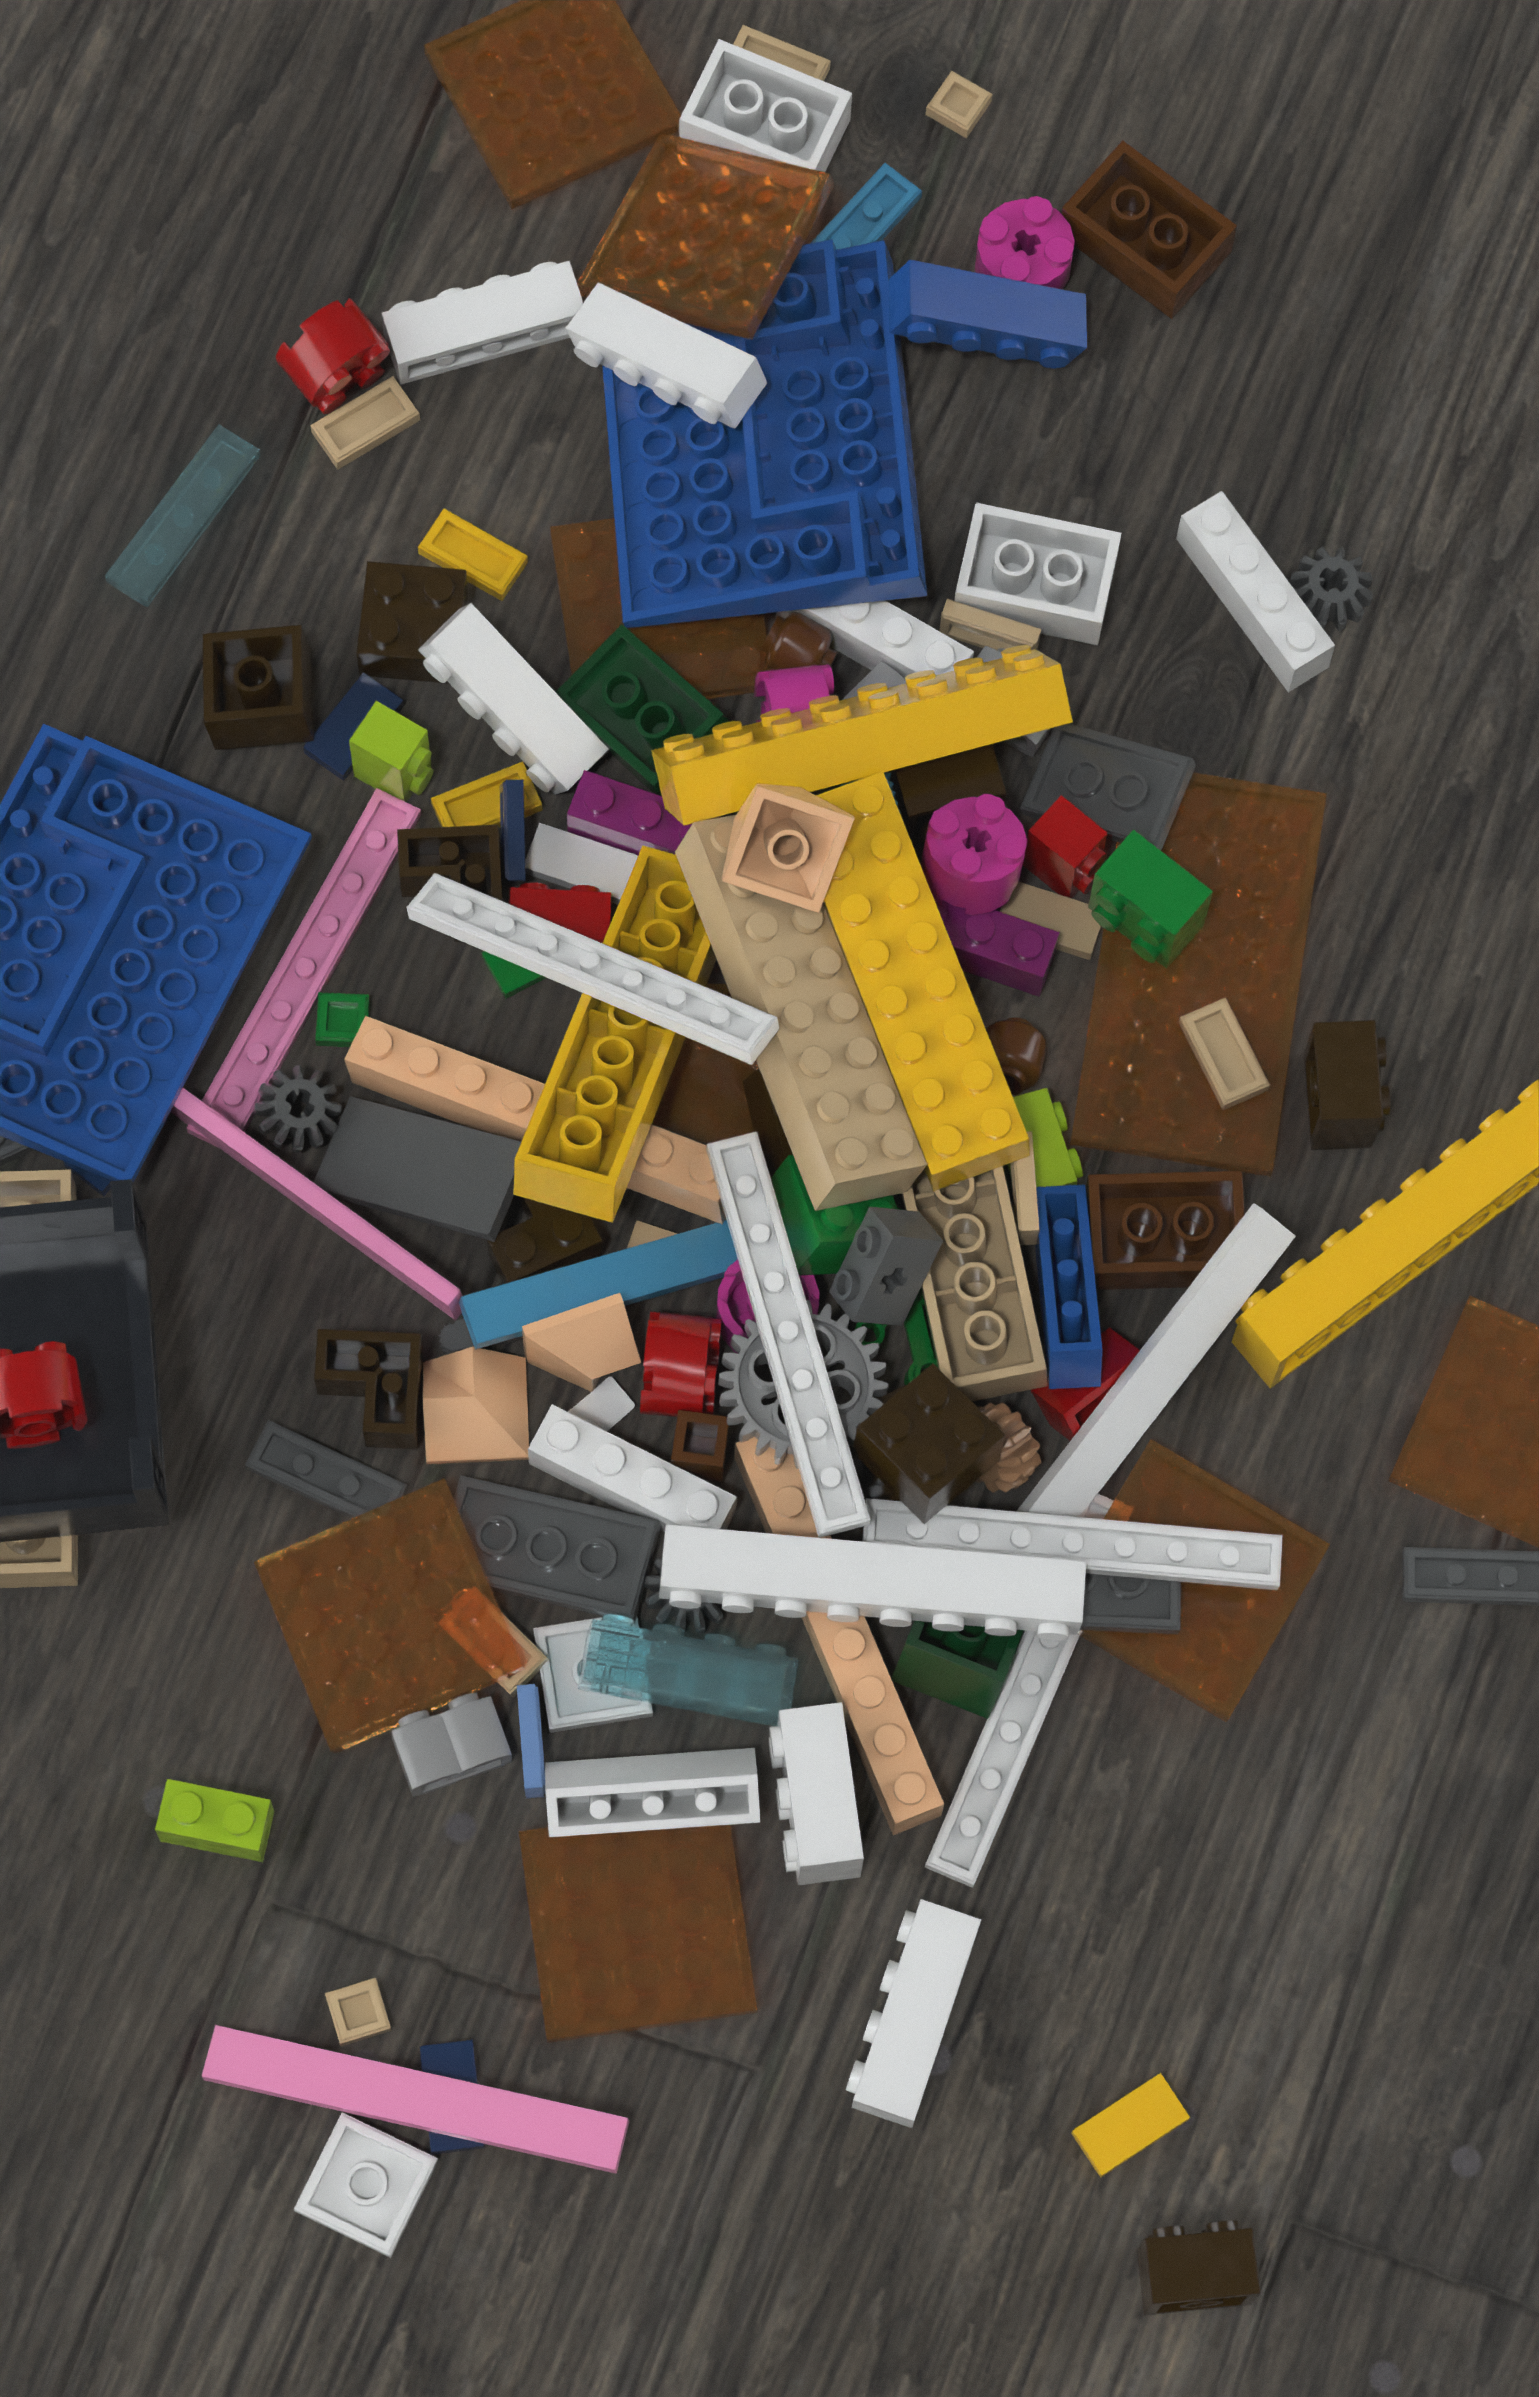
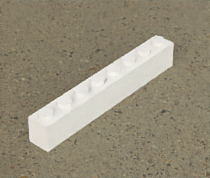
(872, 1581)

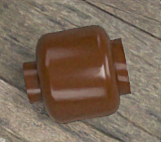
(797, 643)
(1019, 1052)

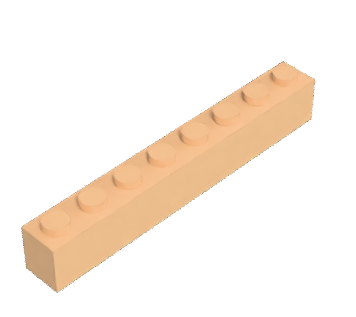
(503, 1104)
(849, 1659)

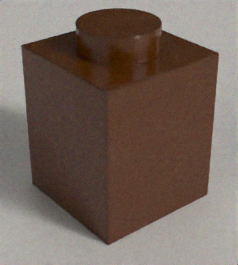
(701, 1444)

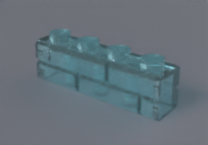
(686, 1671)

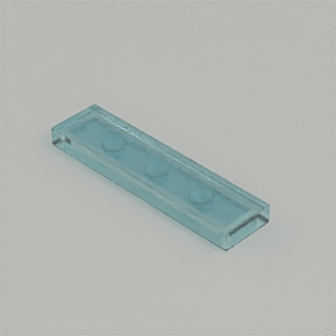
(182, 515)

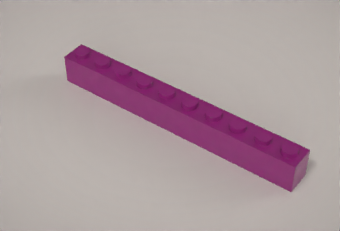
(984, 943)

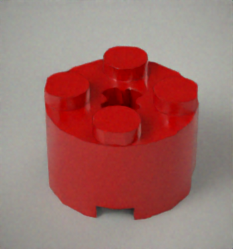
(334, 355)
(680, 1364)
(39, 1395)

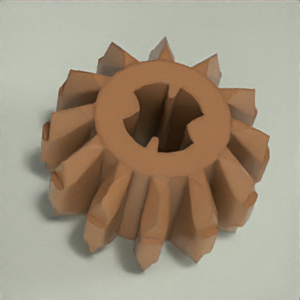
(1018, 1453)

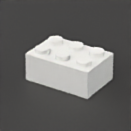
(765, 109)
(1039, 571)
(816, 1794)

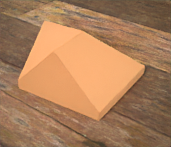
(786, 845)
(583, 1342)
(475, 1407)

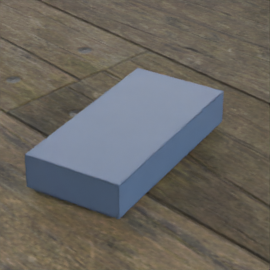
(531, 1740)

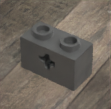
(885, 1266)

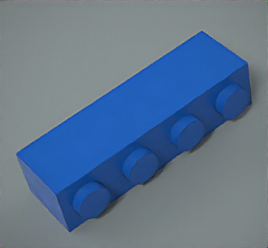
(987, 314)
(1068, 1288)

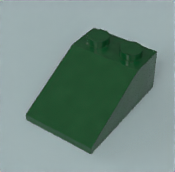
(636, 703)
(957, 1665)

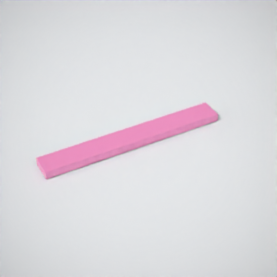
(309, 960)
(318, 1203)
(415, 2099)

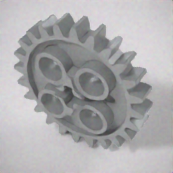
(749, 1390)

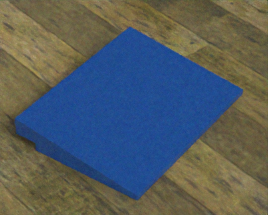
(808, 489)
(119, 942)

